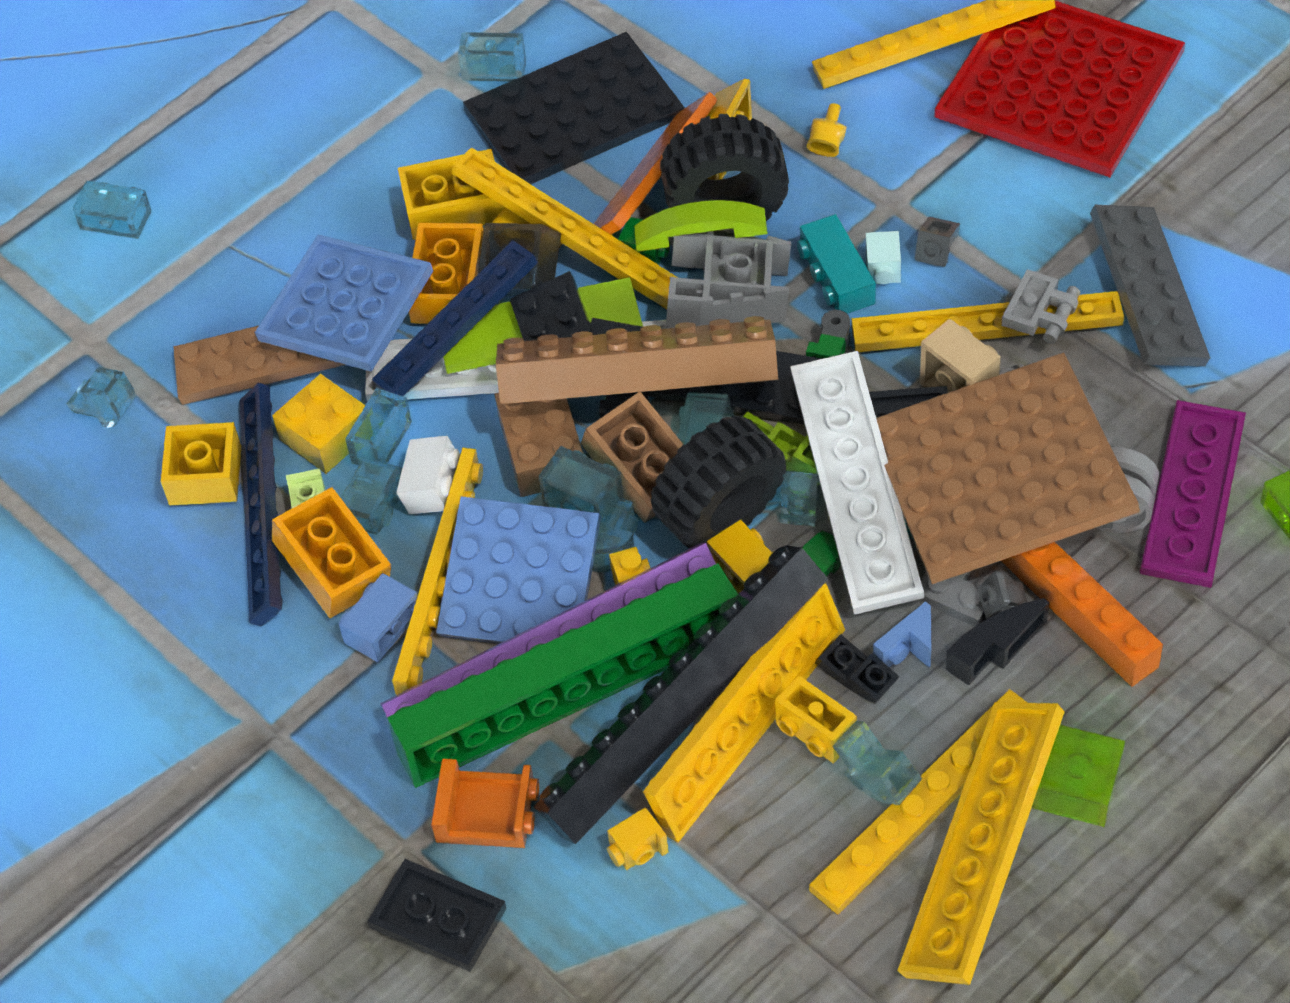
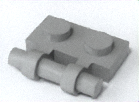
(1030, 304)

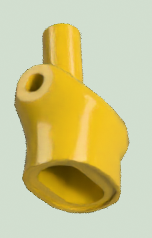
(827, 133)

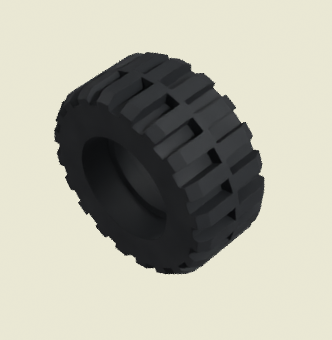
(720, 147)
(718, 480)

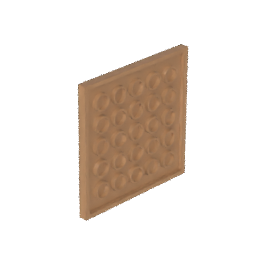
(1002, 468)

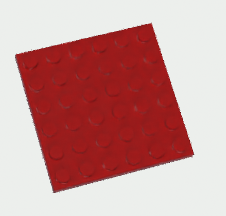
(1062, 85)

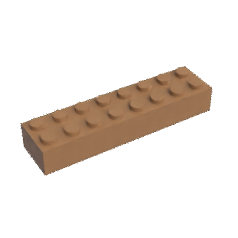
(636, 360)

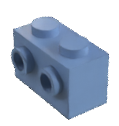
(378, 617)

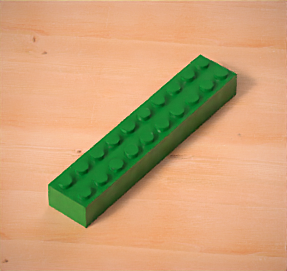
(556, 677)

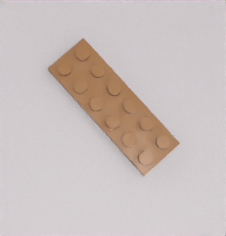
(237, 363)

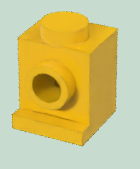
(627, 564)
(636, 840)

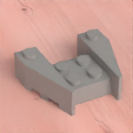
(734, 278)

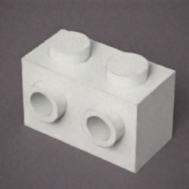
(427, 474)

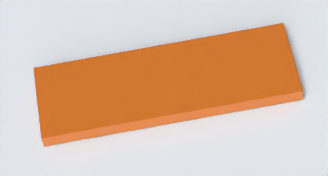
(648, 170)

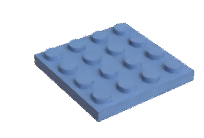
(344, 302)
(514, 568)

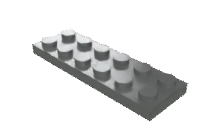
(1149, 286)

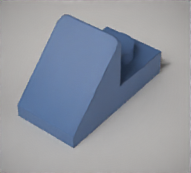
(910, 635)

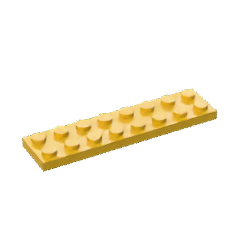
(740, 716)
(981, 843)

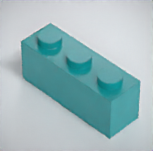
(836, 265)

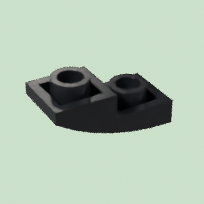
(856, 671)

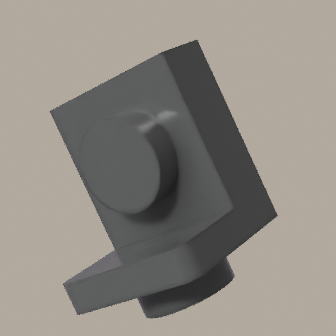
(935, 241)
(1000, 595)

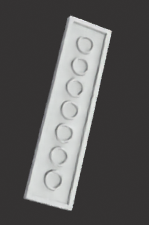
(855, 484)

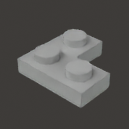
(954, 598)

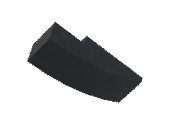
(996, 640)

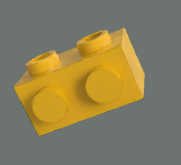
(812, 717)

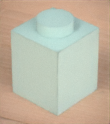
(883, 256)

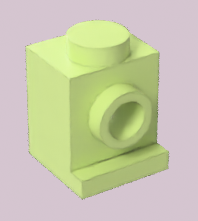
(304, 486)

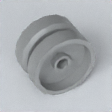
(1143, 480)

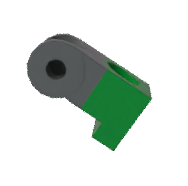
(834, 336)

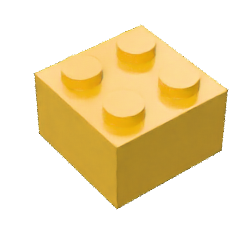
(318, 422)
(201, 463)

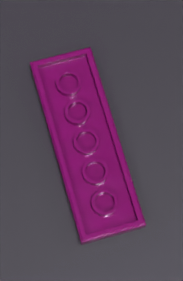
(1193, 494)

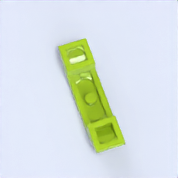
(698, 218)

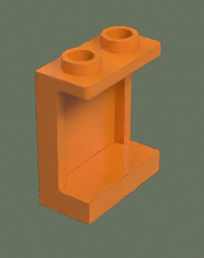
(484, 807)

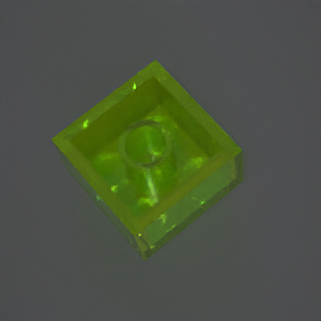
(1080, 776)

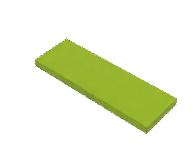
(478, 348)

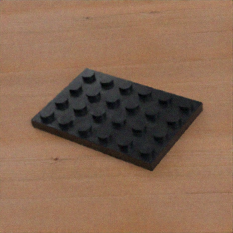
(573, 109)

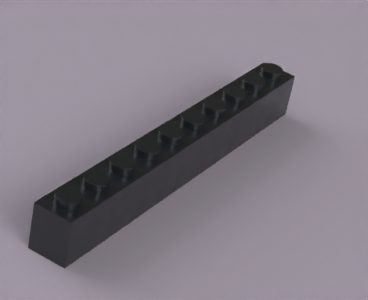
(679, 693)

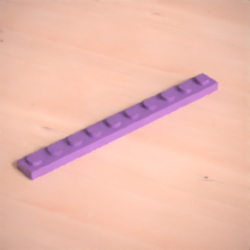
(615, 598)

